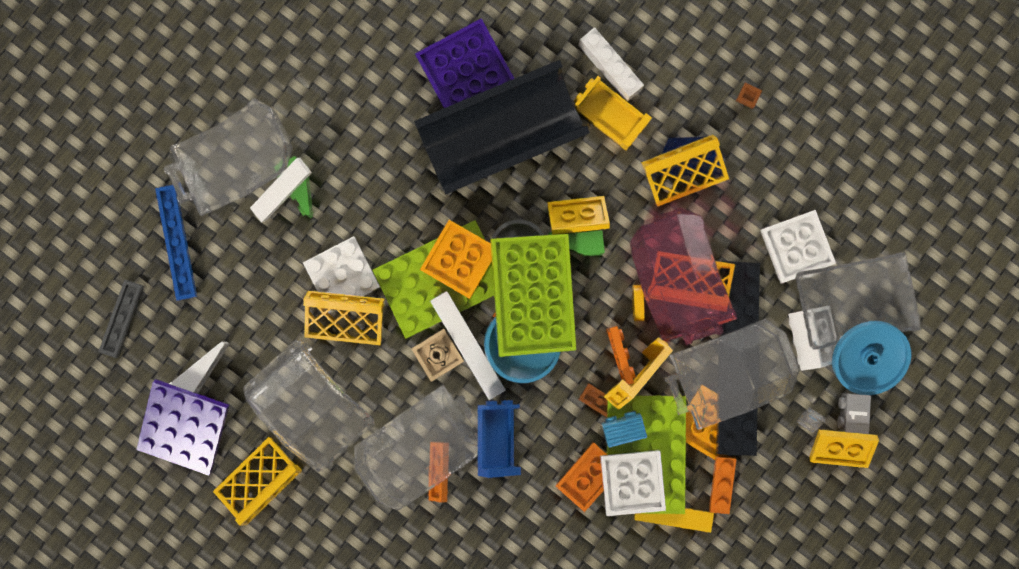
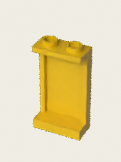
(610, 113)
(622, 392)

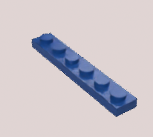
(176, 243)

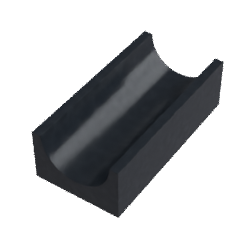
(500, 127)

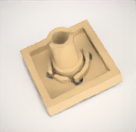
(437, 355)

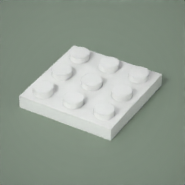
(797, 246)
(342, 271)
(633, 483)

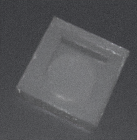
(811, 420)

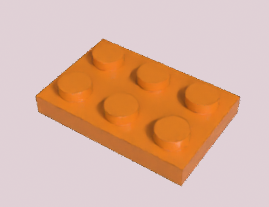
(621, 354)
(584, 479)

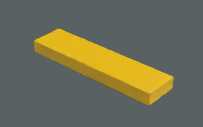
(692, 519)

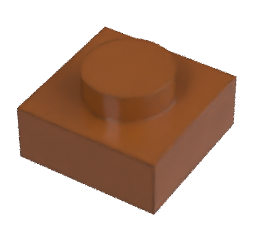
(748, 95)

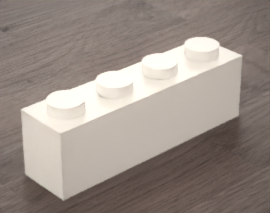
(610, 64)

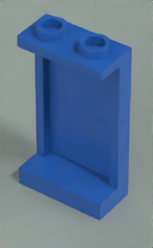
(496, 439)

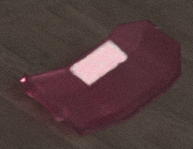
(680, 277)

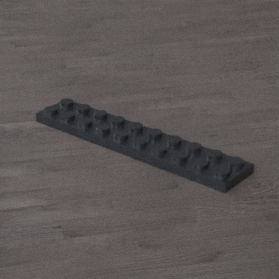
(739, 433)

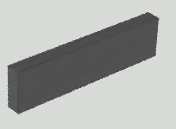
(121, 319)

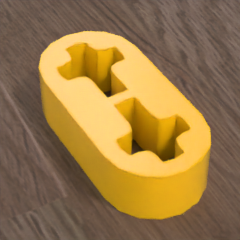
(637, 303)

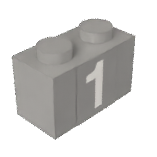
(854, 413)

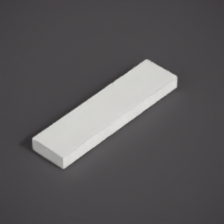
(280, 190)

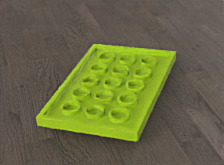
(411, 290)
(533, 294)
(664, 433)

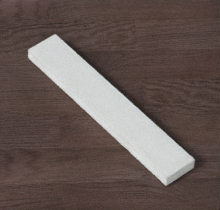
(467, 345)

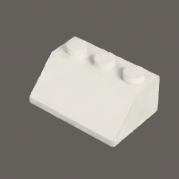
(807, 357)

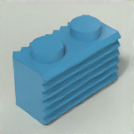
(623, 429)

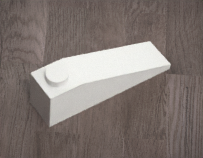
(198, 373)

